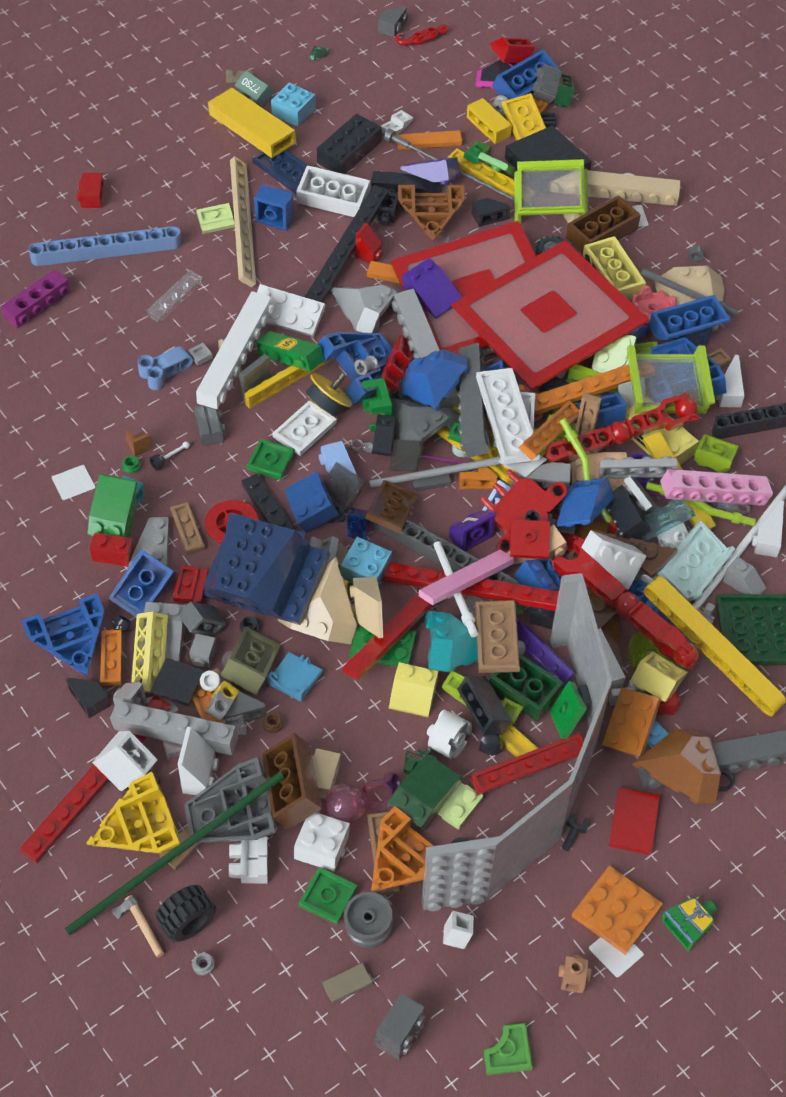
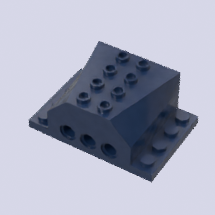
(265, 569)

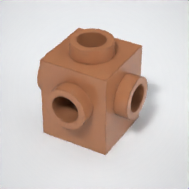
(574, 973)

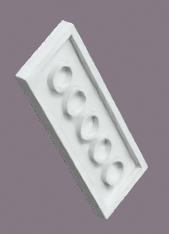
(505, 413)

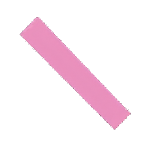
(466, 577)

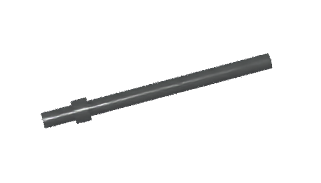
(683, 290)

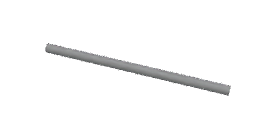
(437, 471)

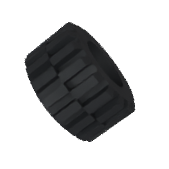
(185, 913)

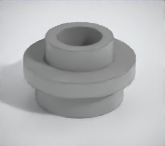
(203, 957)

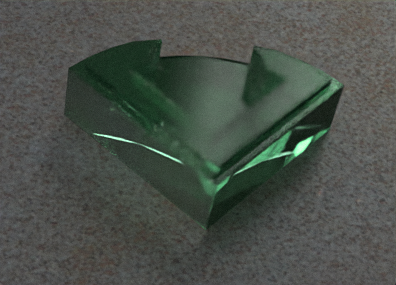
(318, 52)

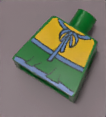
(689, 921)

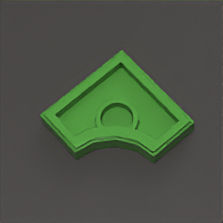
(510, 1053)

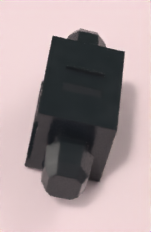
(389, 208)

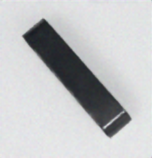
(749, 421)

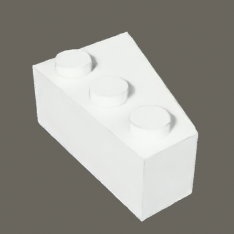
(615, 556)

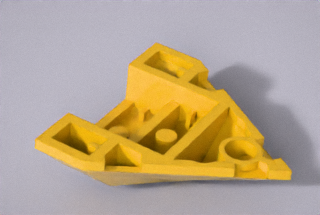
(139, 820)

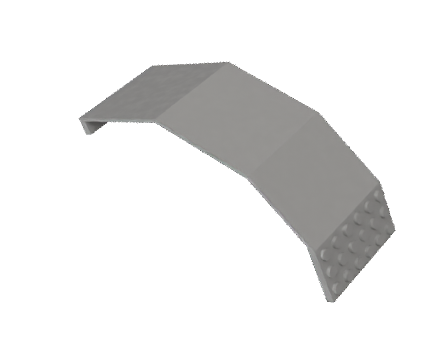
(481, 867)

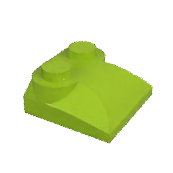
(715, 453)

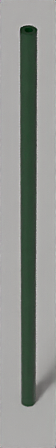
(174, 853)

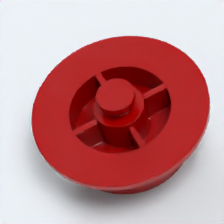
(218, 515)

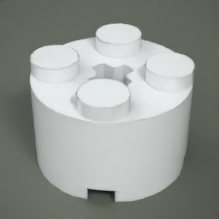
(448, 734)

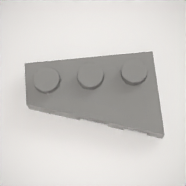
(154, 539)

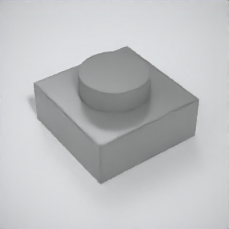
(200, 354)

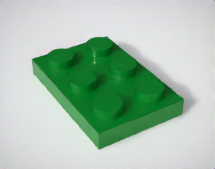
(400, 652)

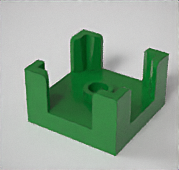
(379, 404)

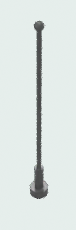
(391, 136)

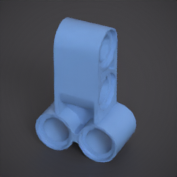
(163, 366)

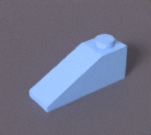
(335, 453)

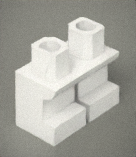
(253, 861)

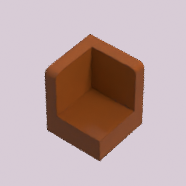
(139, 443)

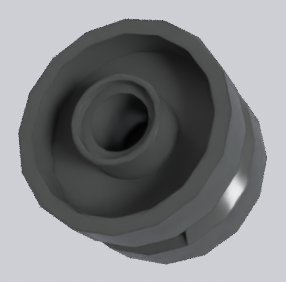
(372, 932)

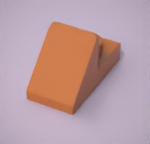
(481, 479)

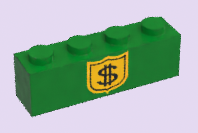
(290, 351)

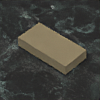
(347, 983)

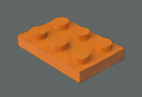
(631, 722)

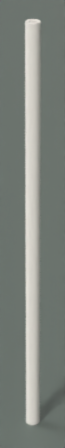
(739, 550)

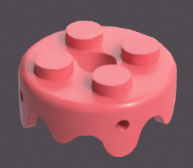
(648, 300)

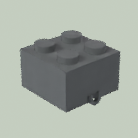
(400, 1027)

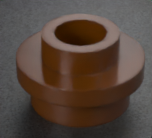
(272, 717)

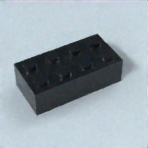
(349, 144)

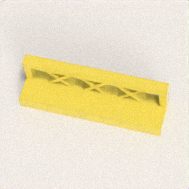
(153, 650)

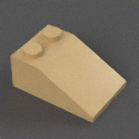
(367, 604)

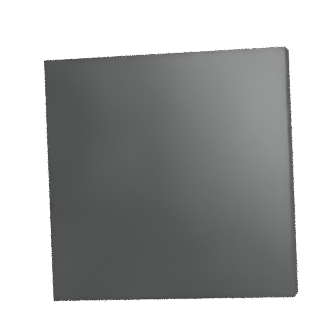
(255, 374)

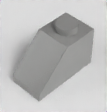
(743, 578)
(131, 693)

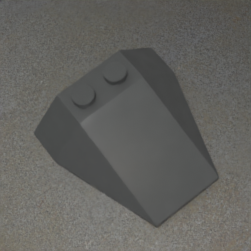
(249, 823)

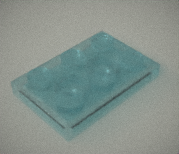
(667, 517)

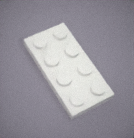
(293, 311)

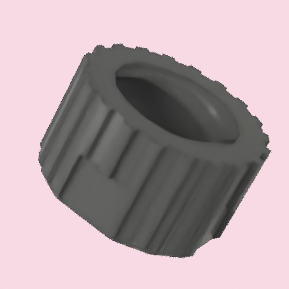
(696, 258)

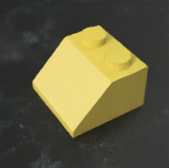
(658, 676)
(413, 689)

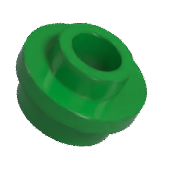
(128, 461)

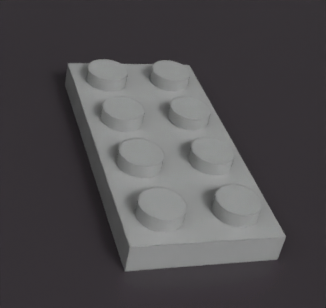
(636, 468)

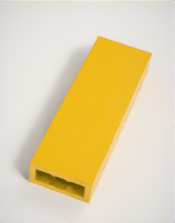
(252, 122)

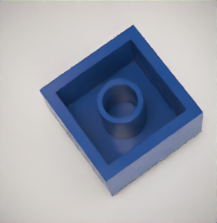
(274, 207)

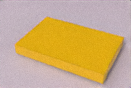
(523, 116)

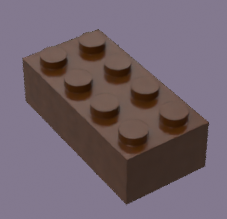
(605, 221)
(298, 793)

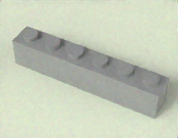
(172, 726)

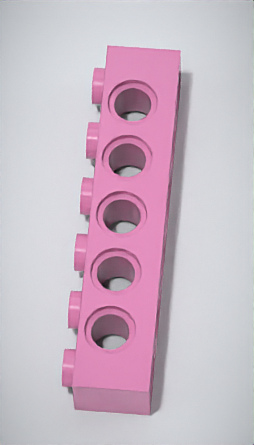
(716, 487)

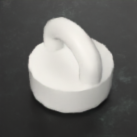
(210, 681)

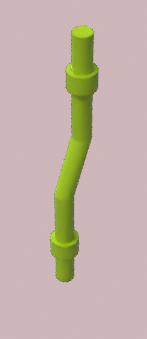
(571, 435)
(735, 517)

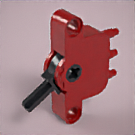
(522, 501)

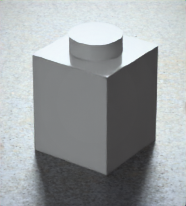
(202, 651)

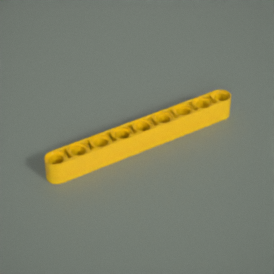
(715, 646)

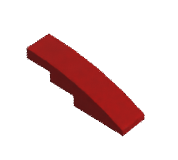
(396, 363)

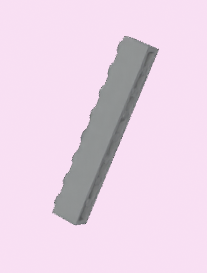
(418, 332)

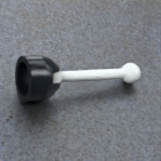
(158, 461)

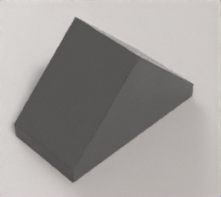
(247, 707)

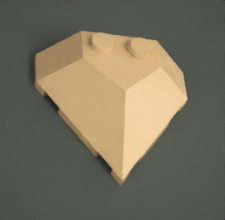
(329, 610)

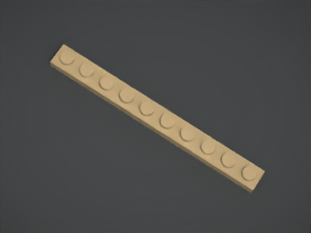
(242, 220)

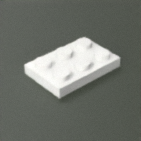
(304, 428)

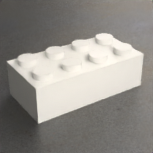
(332, 191)

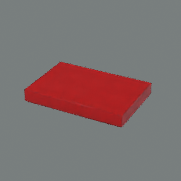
(634, 821)

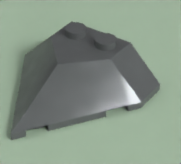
(419, 421)

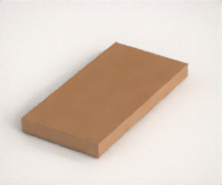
(497, 636)

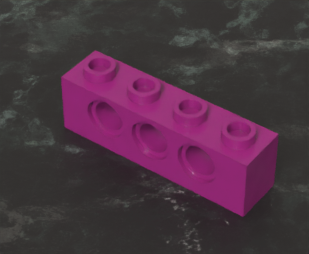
(35, 298)

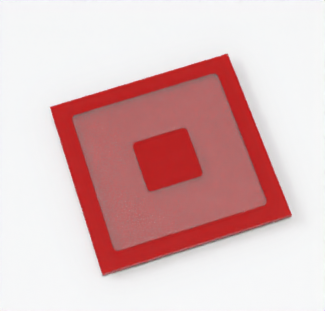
(469, 266)
(549, 314)

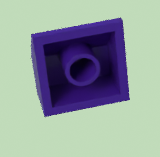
(472, 530)

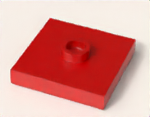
(530, 539)

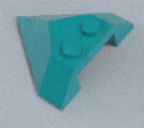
(449, 642)

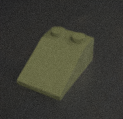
(250, 660)

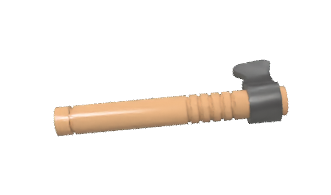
(131, 904)

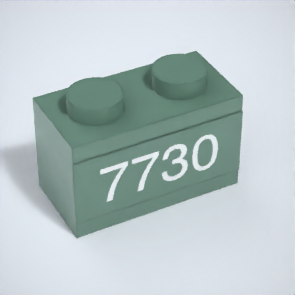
(253, 89)

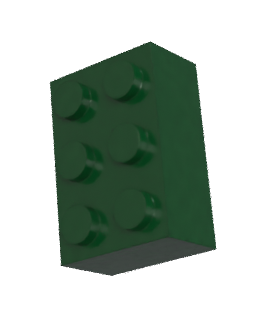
(530, 688)

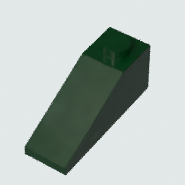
(565, 91)

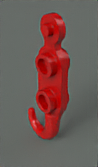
(422, 36)

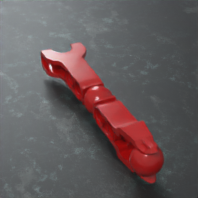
(621, 432)
(658, 631)

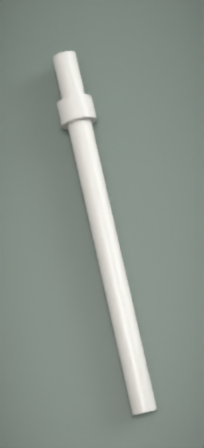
(467, 617)

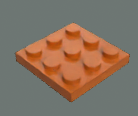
(617, 910)

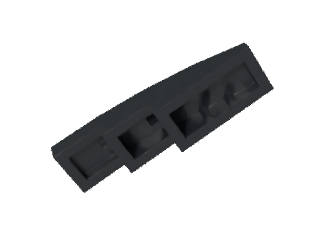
(393, 179)

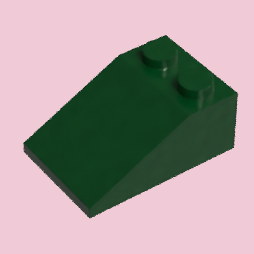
(425, 791)

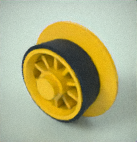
(328, 394)

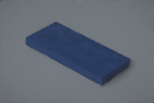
(283, 168)

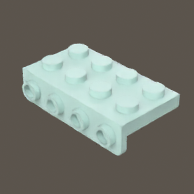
(696, 563)

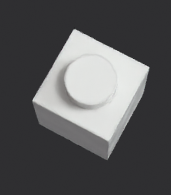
(458, 929)

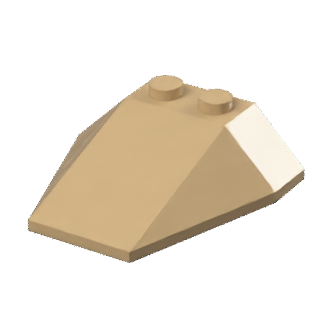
(697, 278)

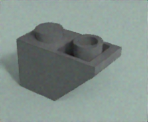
(392, 20)

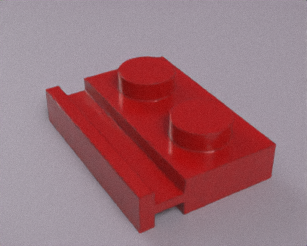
(190, 584)

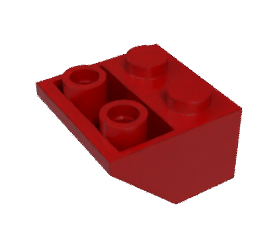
(512, 49)

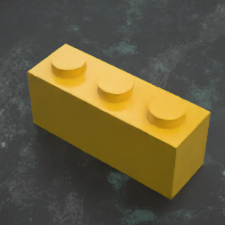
(489, 121)

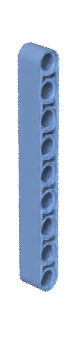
(105, 246)

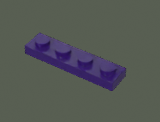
(543, 655)

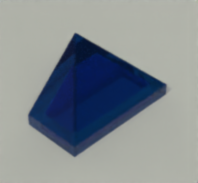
(699, 338)

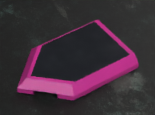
(488, 74)

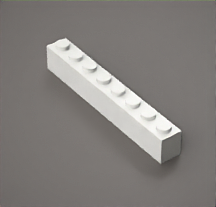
(234, 350)

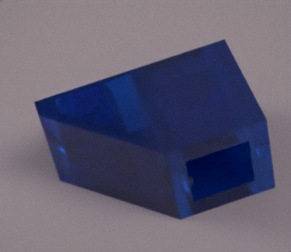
(357, 524)

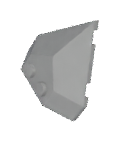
(364, 304)

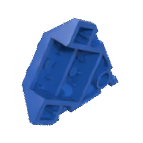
(433, 377)
(69, 634)

